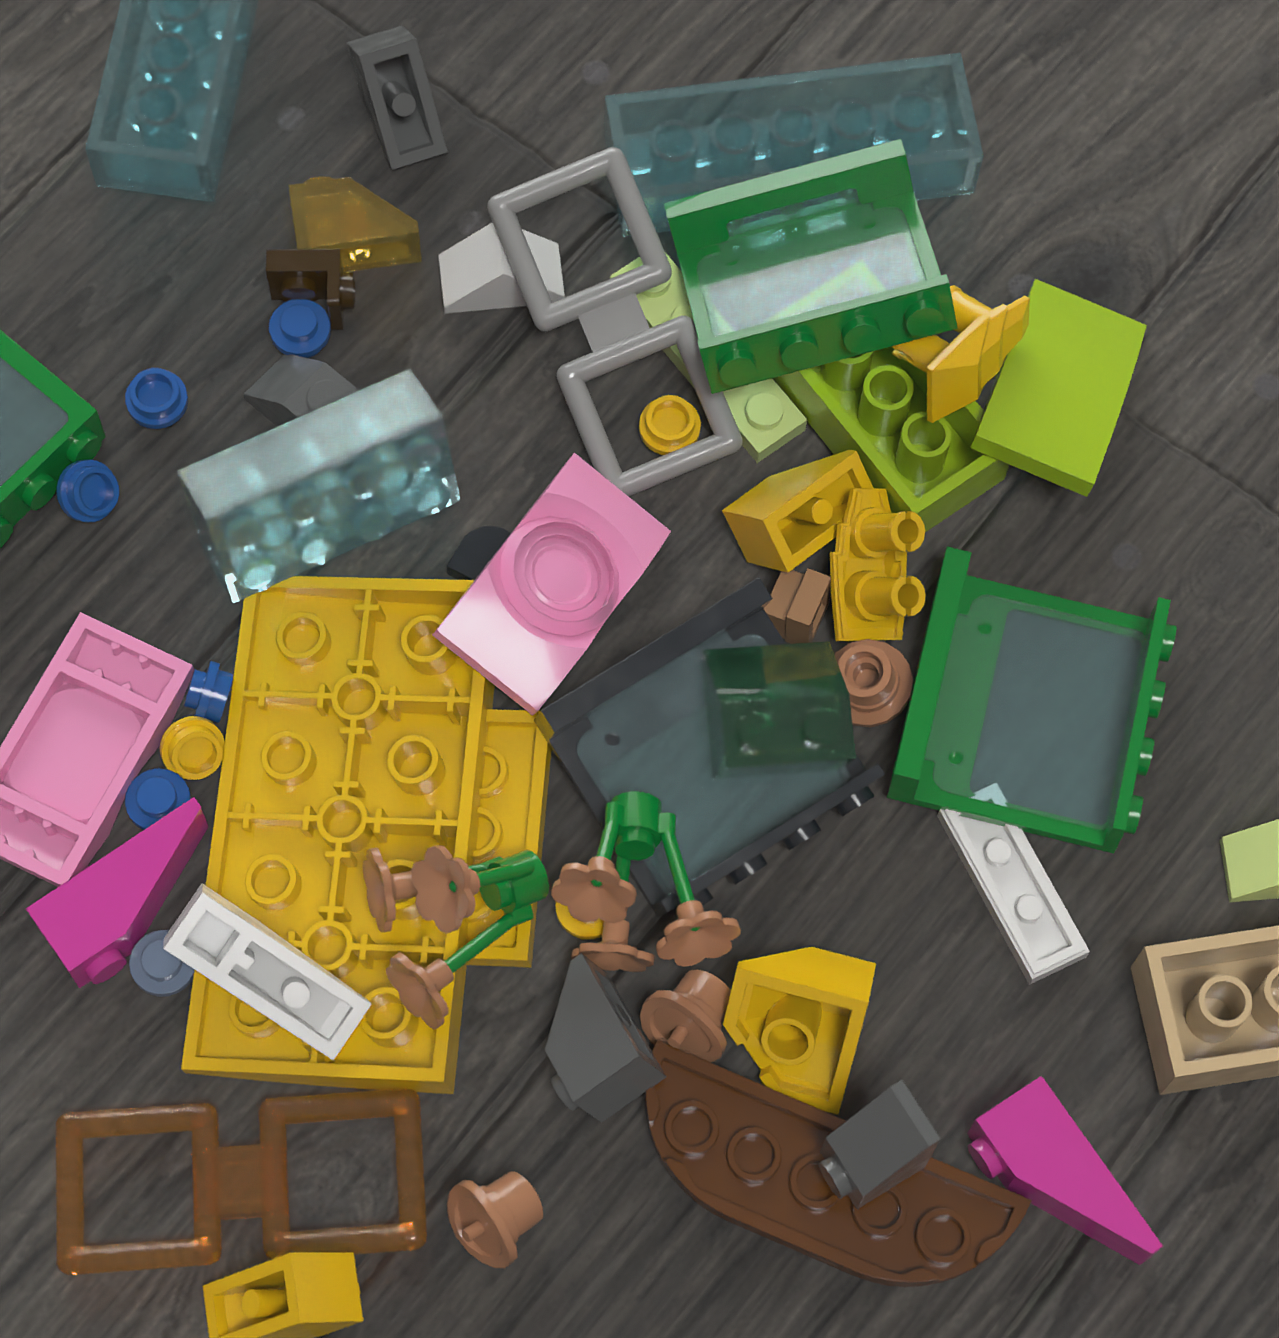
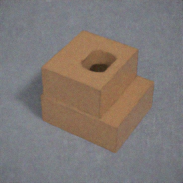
(799, 604)

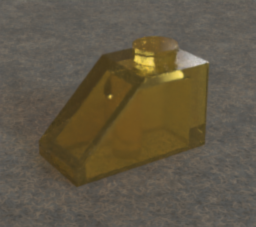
(356, 221)

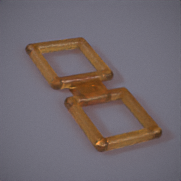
(238, 1181)

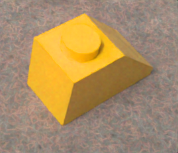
(795, 510)
(286, 1298)

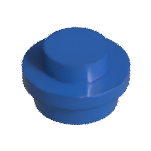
(300, 328)
(156, 398)
(87, 490)
(209, 692)
(154, 796)

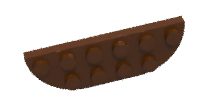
(757, 1166)

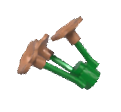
(601, 892)
(446, 894)

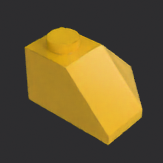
(801, 1020)

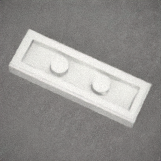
(1016, 894)

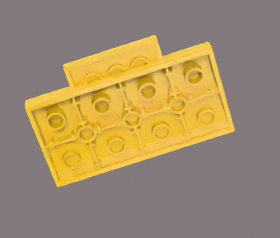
(344, 742)

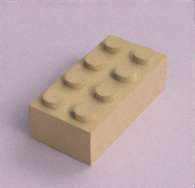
(1211, 1008)

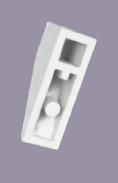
(265, 971)

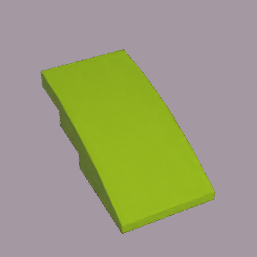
(1061, 389)

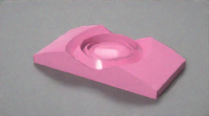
(552, 584)
(82, 746)

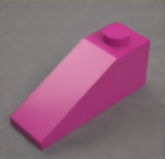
(111, 904)
(1047, 1159)

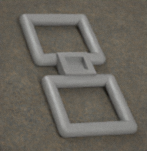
(612, 320)

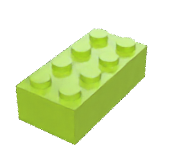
(881, 412)

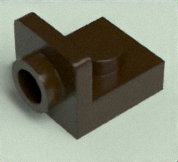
(312, 276)

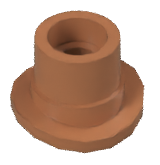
(876, 681)
(689, 1015)
(493, 1217)

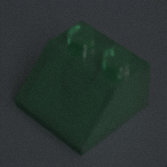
(777, 710)

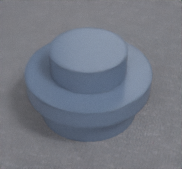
(156, 969)

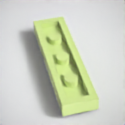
(760, 409)

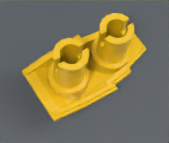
(973, 358)
(871, 567)

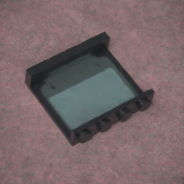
(649, 733)

